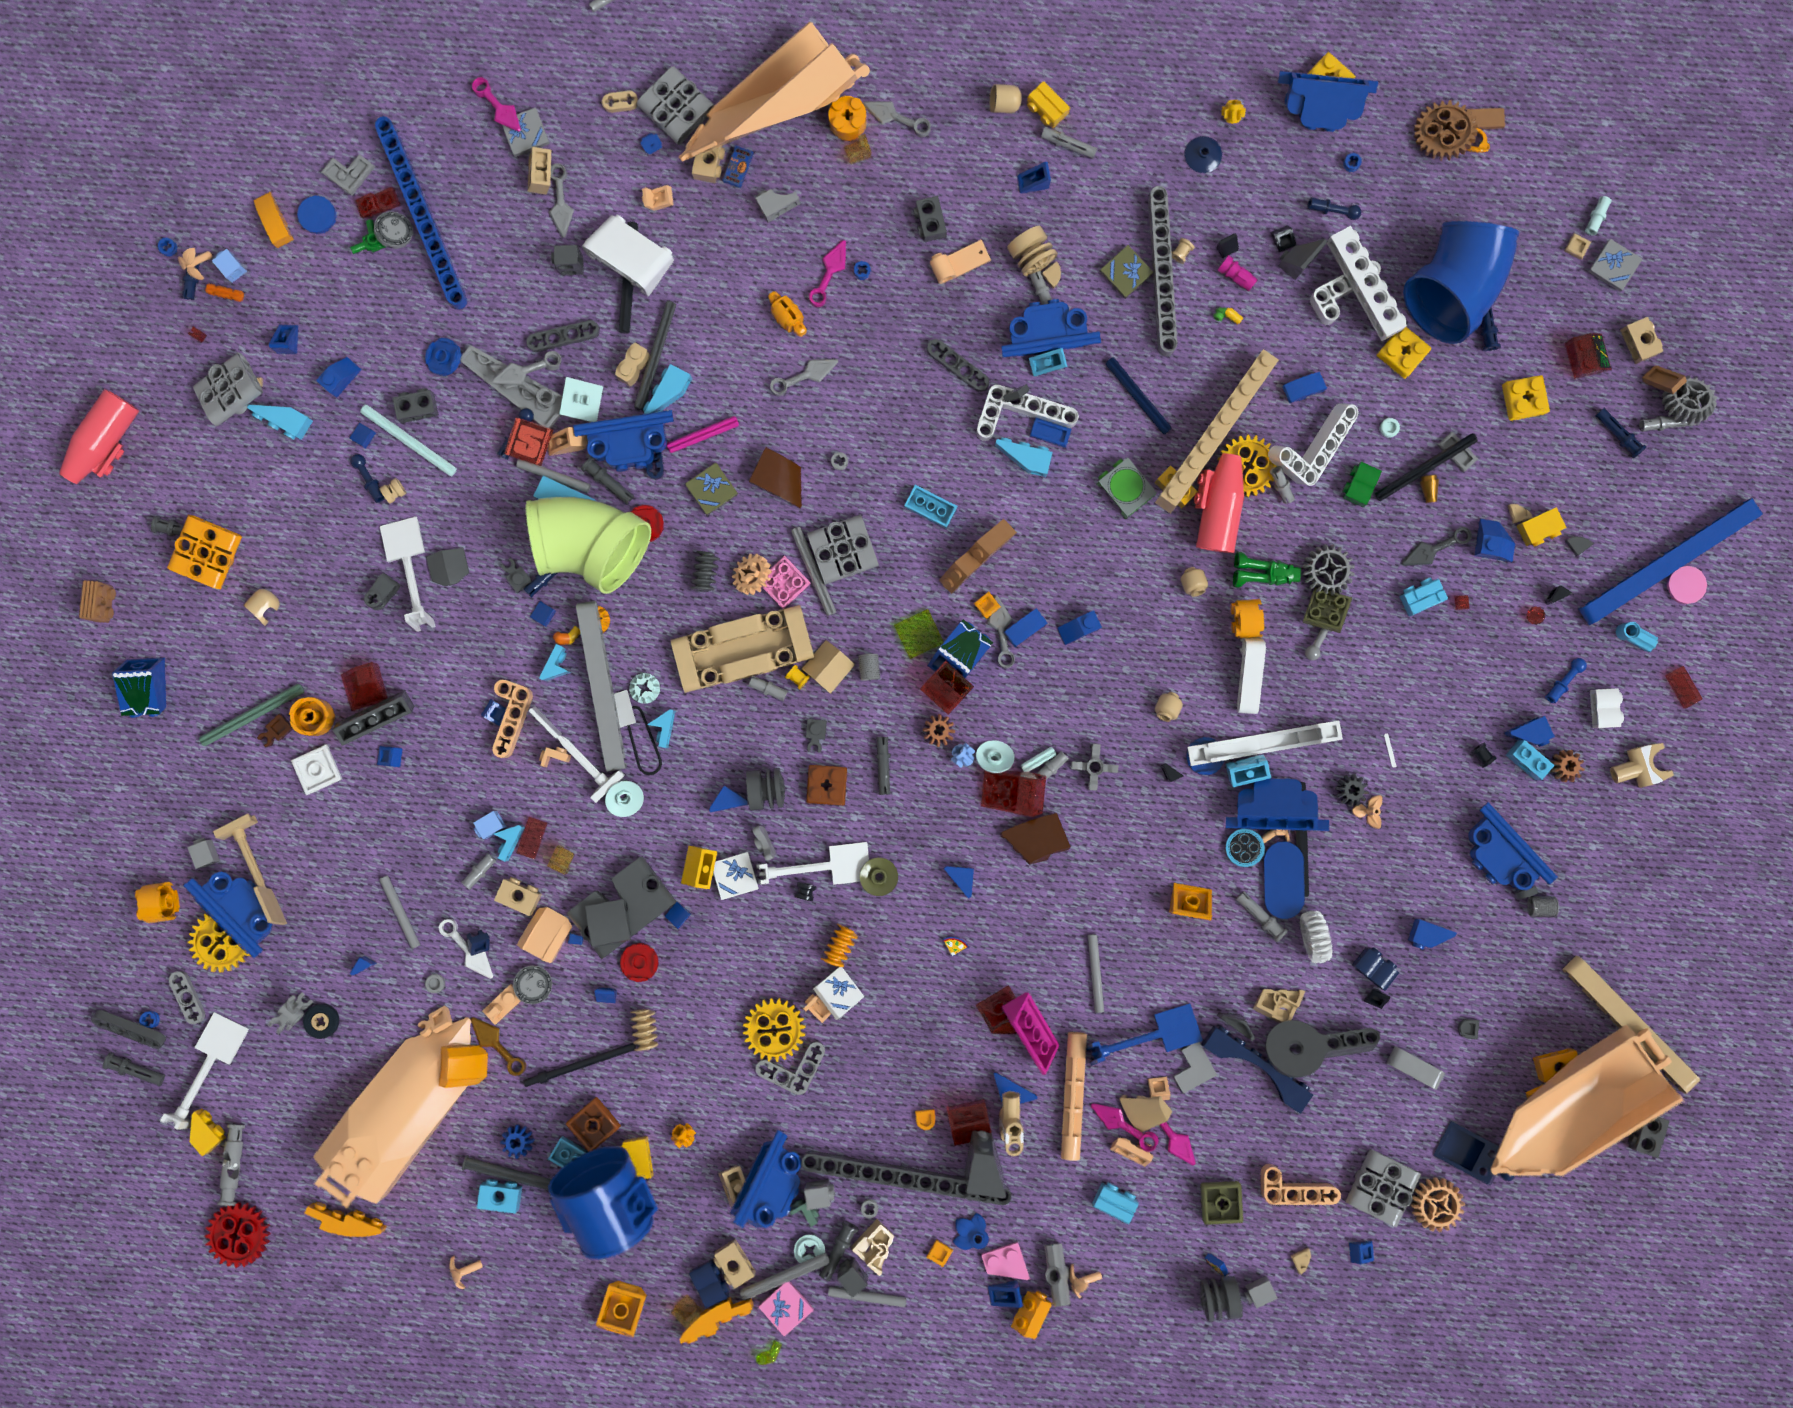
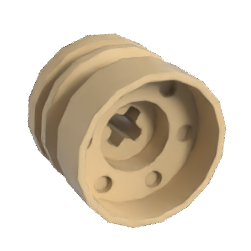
(1031, 249)

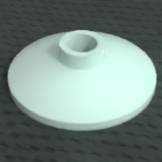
(998, 751)
(624, 806)

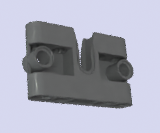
(641, 902)

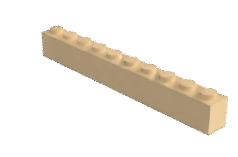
(1216, 431)

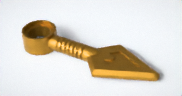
(489, 1037)

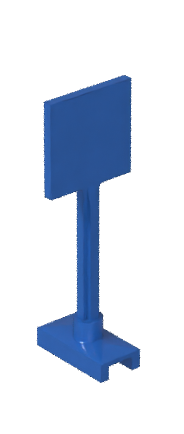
(1175, 1028)

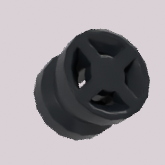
(805, 891)

